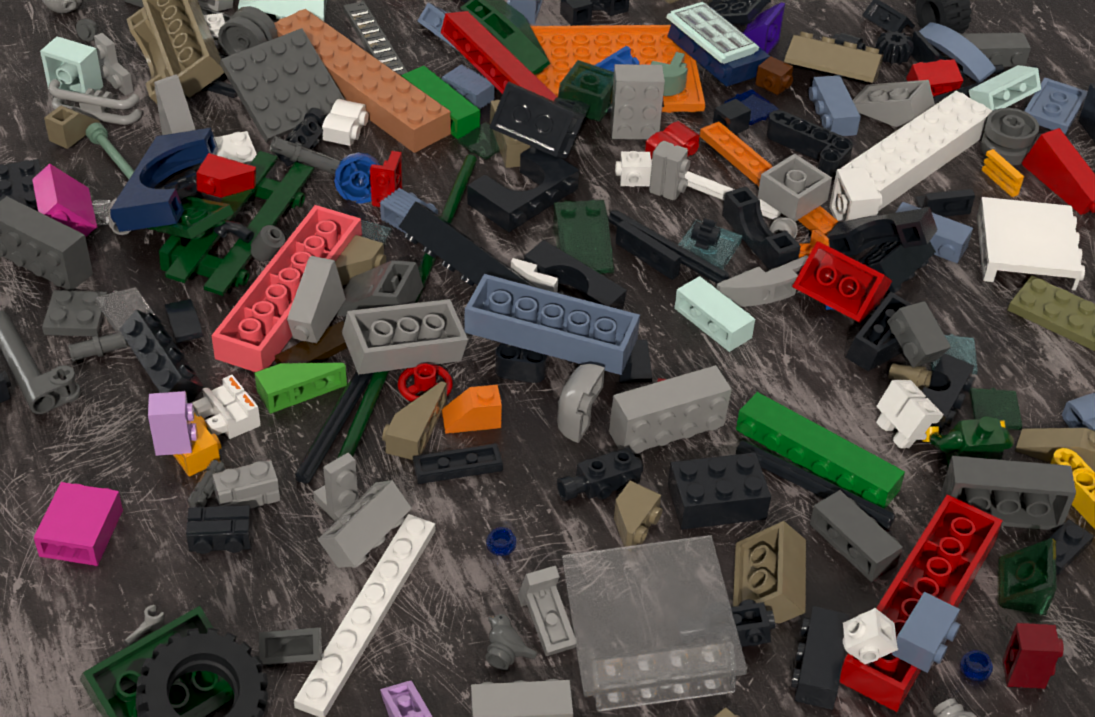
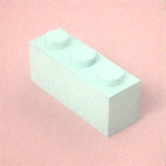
(1007, 87)
(714, 313)

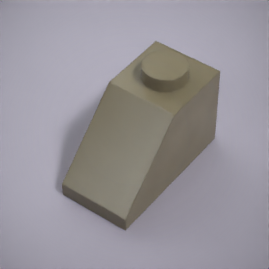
(358, 257)

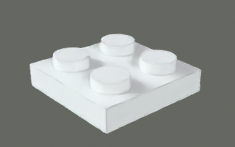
(236, 147)

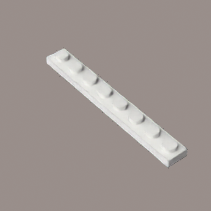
(364, 617)

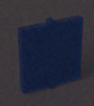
(759, 106)

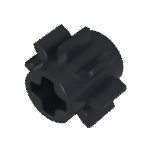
(706, 234)

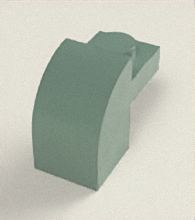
(674, 74)

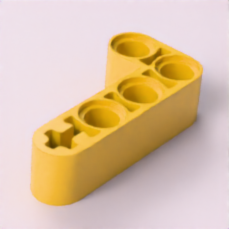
(1084, 482)

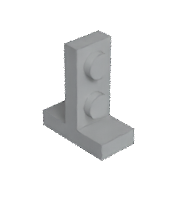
(340, 487)
(547, 610)

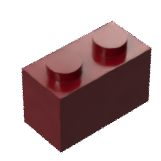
(1032, 655)

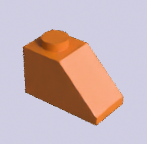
(473, 410)

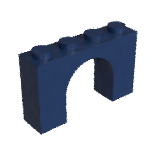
(727, 73)

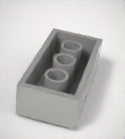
(404, 336)
(669, 410)

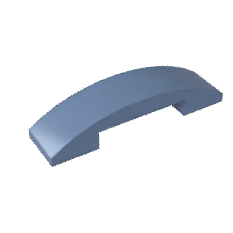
(957, 47)

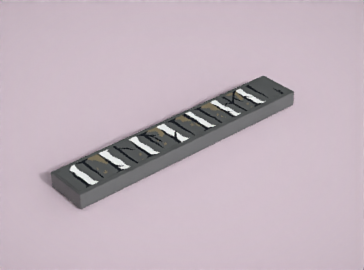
(372, 36)

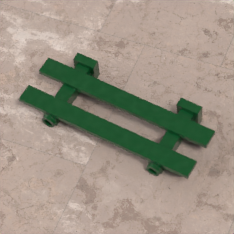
(222, 273)

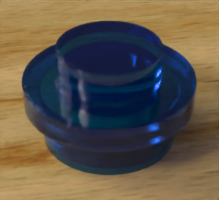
(501, 541)
(976, 665)

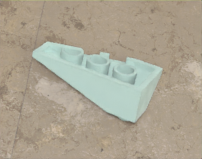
(285, 8)

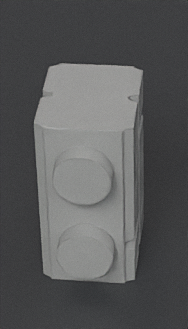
(669, 170)
(247, 485)

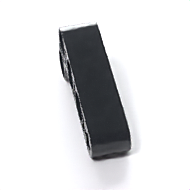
(827, 147)
(520, 364)

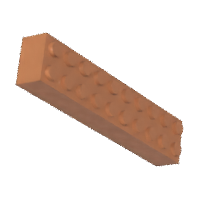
(389, 98)

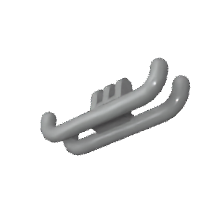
(94, 104)

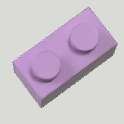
(171, 423)

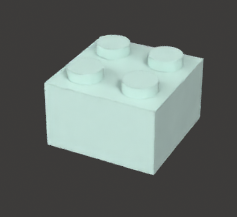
(71, 64)

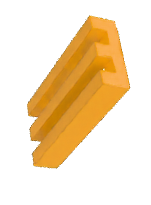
(1010, 184)

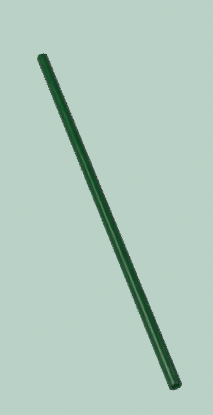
(378, 378)

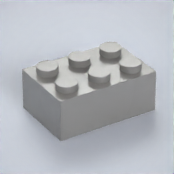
(636, 101)

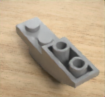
(762, 287)

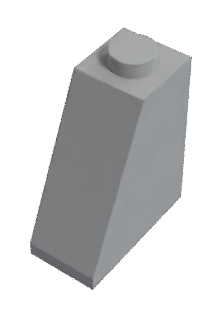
(316, 300)

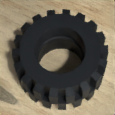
(949, 13)

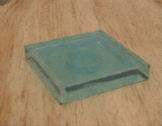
(716, 255)

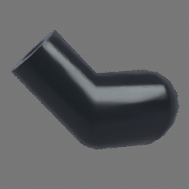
(235, 228)

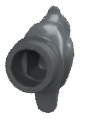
(505, 644)

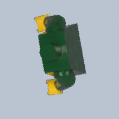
(973, 439)

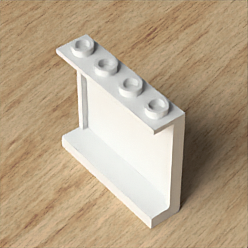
(1029, 239)

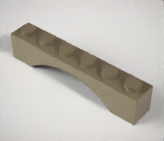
(143, 33)

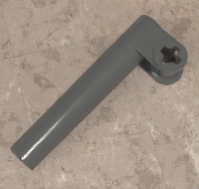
(39, 390)

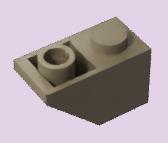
(67, 126)
(635, 512)

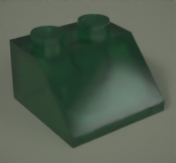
(589, 85)

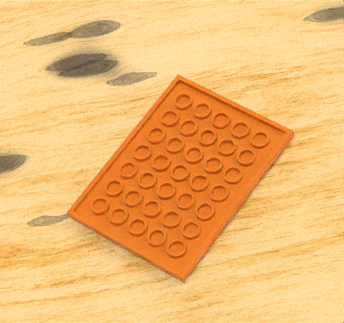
(595, 43)

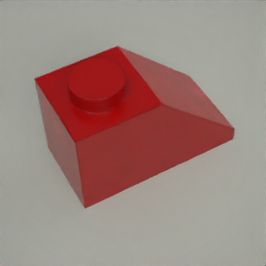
(224, 176)

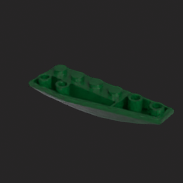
(510, 30)

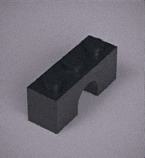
(580, 11)
(948, 386)

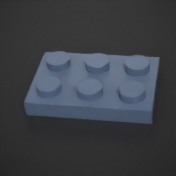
(1056, 104)

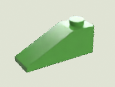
(297, 382)

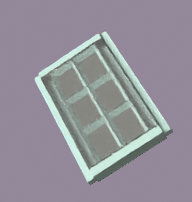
(712, 32)

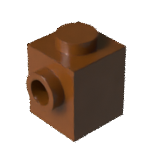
(774, 75)

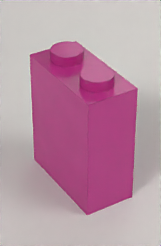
(64, 200)
(78, 523)

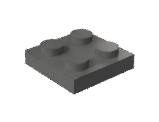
(73, 314)

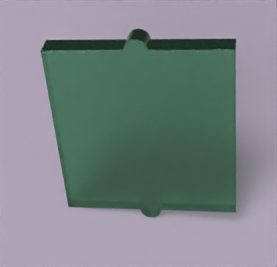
(481, 141)
(997, 404)

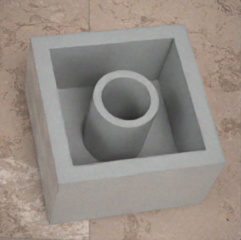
(794, 187)

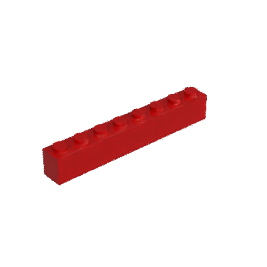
(489, 55)

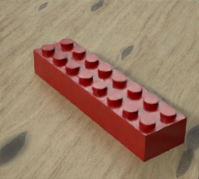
(940, 565)

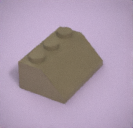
(772, 571)

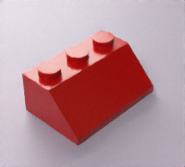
(841, 282)

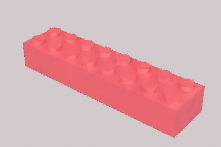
(258, 322)

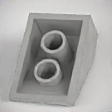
(895, 102)

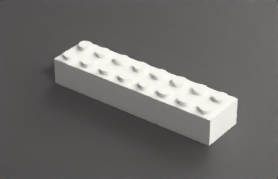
(923, 145)

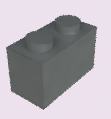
(918, 334)

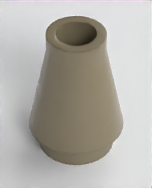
(918, 375)

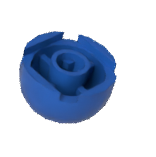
(353, 177)

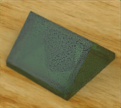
(1028, 578)

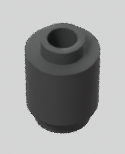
(267, 243)

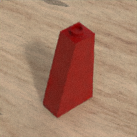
(1062, 170)

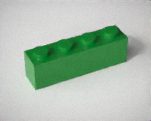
(463, 113)

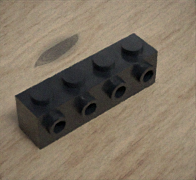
(160, 355)

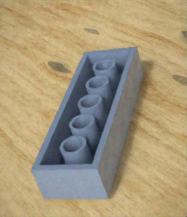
(551, 323)

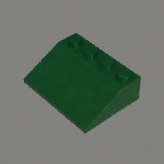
(115, 679)

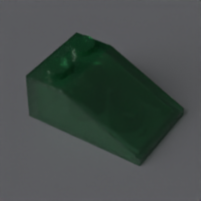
(584, 233)

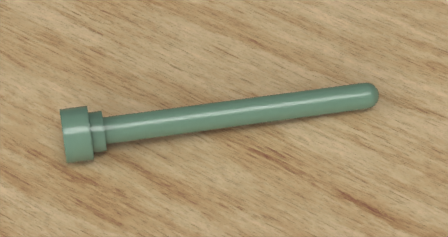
(98, 135)

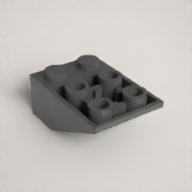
(382, 287)

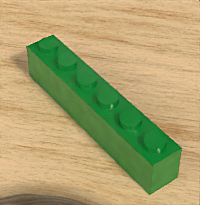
(819, 450)

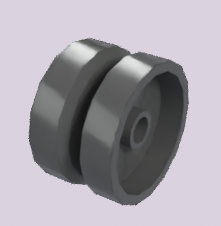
(245, 30)
(1010, 134)

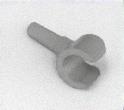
(150, 622)

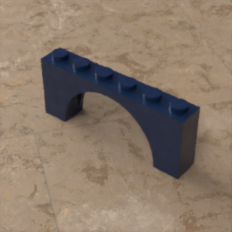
(145, 207)

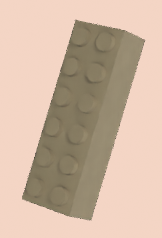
(185, 42)

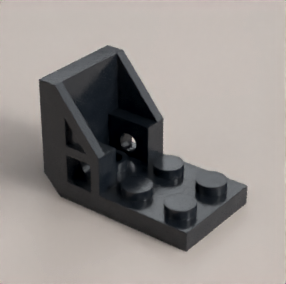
(538, 120)

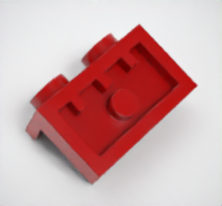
(386, 178)

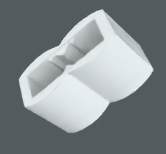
(344, 122)

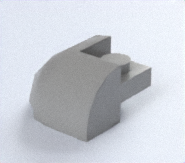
(577, 400)

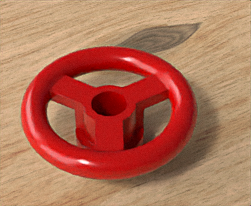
(423, 380)

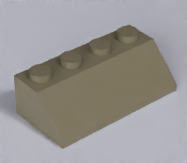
(834, 58)

